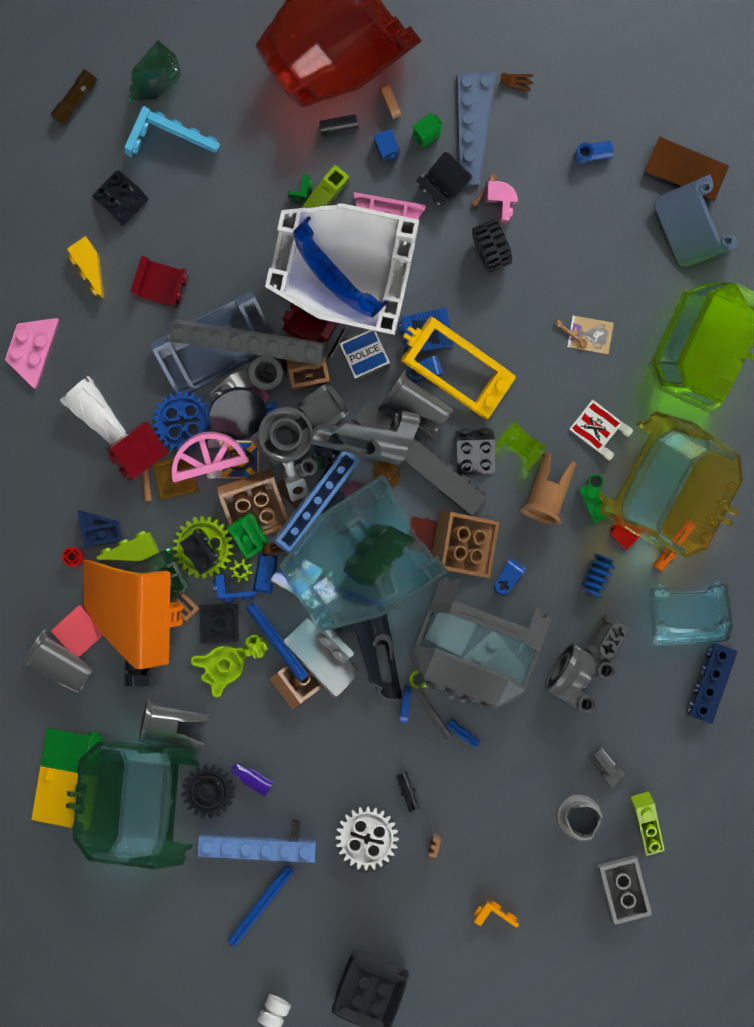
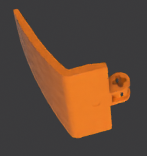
(132, 611)

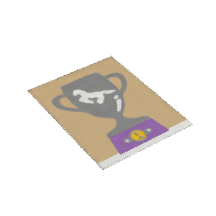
(595, 332)

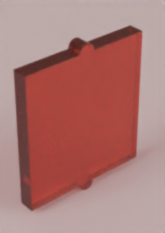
(425, 530)

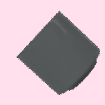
(263, 379)

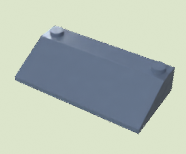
(195, 366)

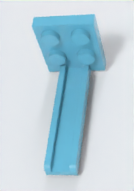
(174, 127)

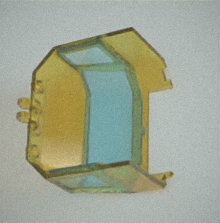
(677, 487)

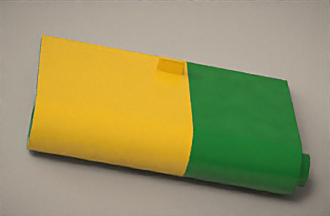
(60, 775)

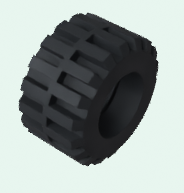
(492, 245)

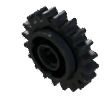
(199, 800)

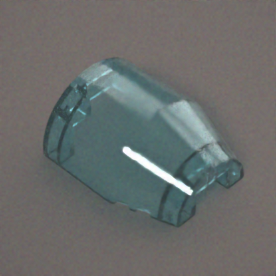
(319, 557)

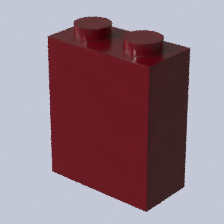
(136, 451)

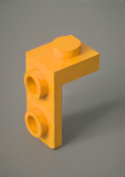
(482, 912)

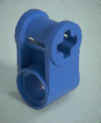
(431, 363)
(510, 574)

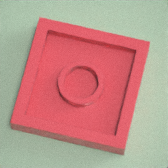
(77, 631)

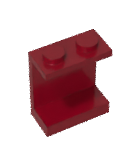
(159, 282)
(307, 326)

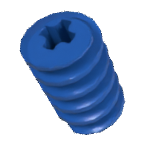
(598, 575)

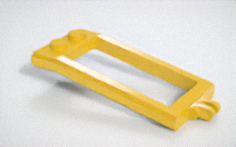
(493, 390)

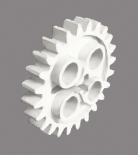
(361, 855)

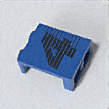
(436, 339)

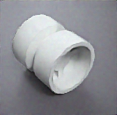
(274, 1012)

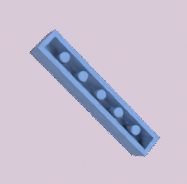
(315, 500)
(256, 848)

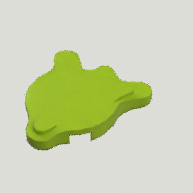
(221, 667)

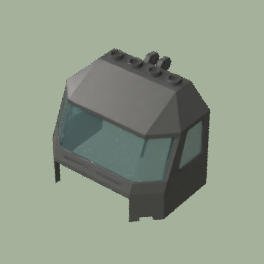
(476, 652)

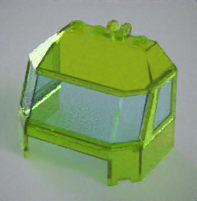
(705, 344)

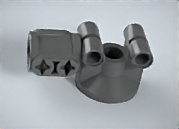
(318, 408)
(577, 666)

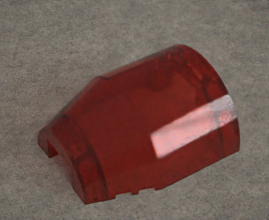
(331, 46)

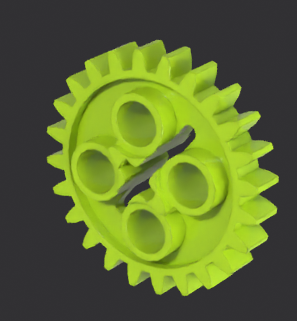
(212, 531)

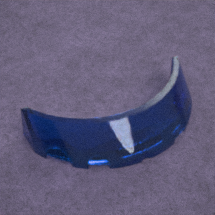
(330, 275)

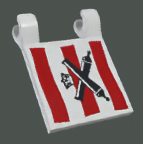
(597, 427)

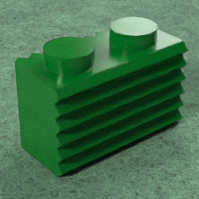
(427, 130)

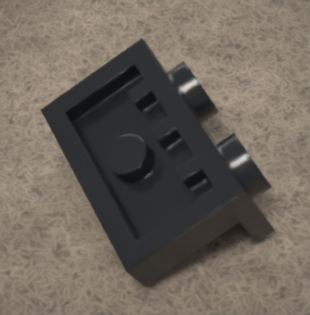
(200, 552)

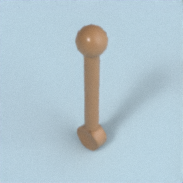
(475, 203)
(583, 343)

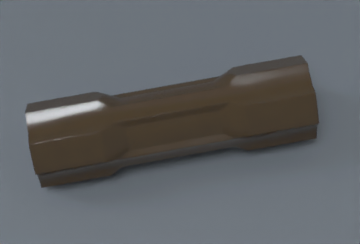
(65, 108)

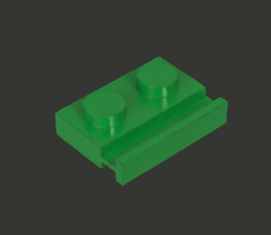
(247, 535)

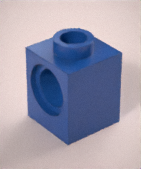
(386, 145)

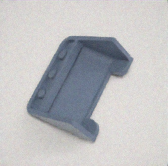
(690, 224)

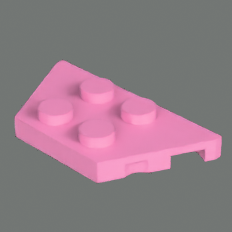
(390, 206)
(31, 348)

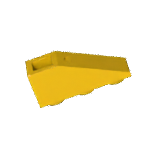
(88, 260)

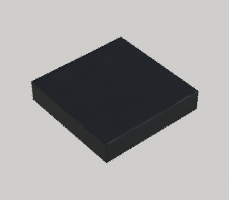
(219, 623)

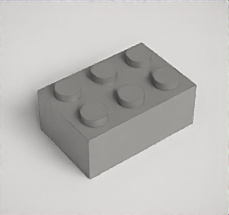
(624, 889)

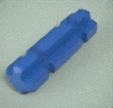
(463, 733)

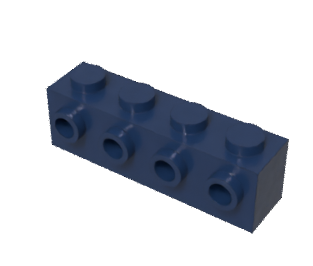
(712, 683)

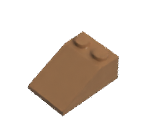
(294, 690)

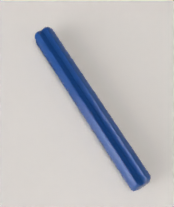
(277, 641)
(260, 906)

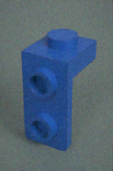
(220, 586)

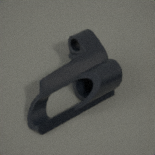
(372, 634)

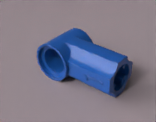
(595, 151)

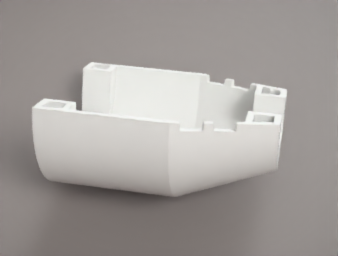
(364, 244)

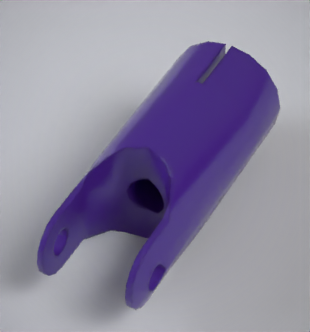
(253, 779)

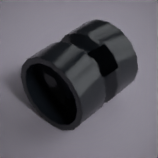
(136, 677)

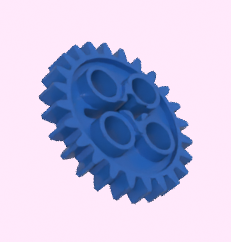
(180, 404)

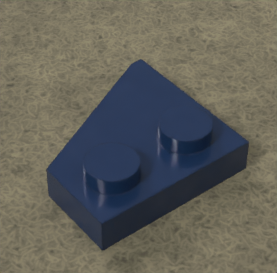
(98, 529)

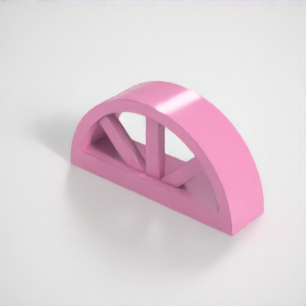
(218, 463)

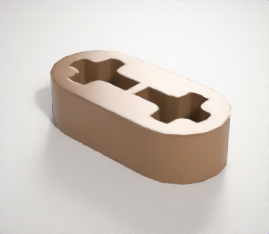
(390, 101)

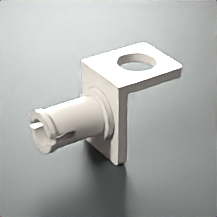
(293, 481)

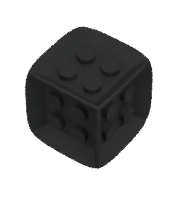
(370, 991)

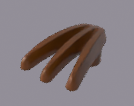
(510, 79)
(271, 548)

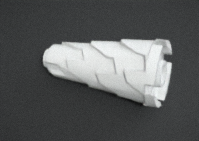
(90, 406)

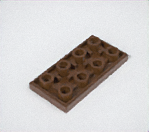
(682, 165)

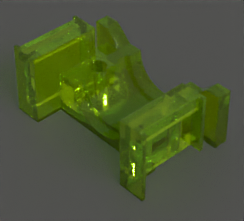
(521, 444)

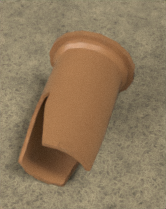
(546, 496)

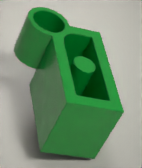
(591, 499)

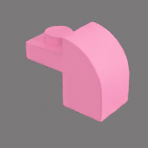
(501, 194)

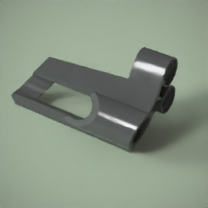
(380, 445)

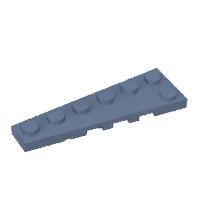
(474, 106)

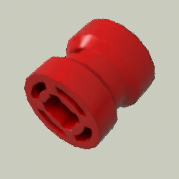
(75, 559)

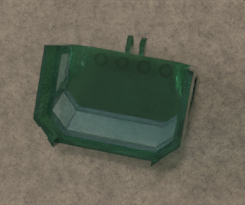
(129, 803)

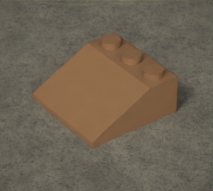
(255, 495)
(465, 543)

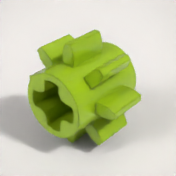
(238, 565)
(255, 646)

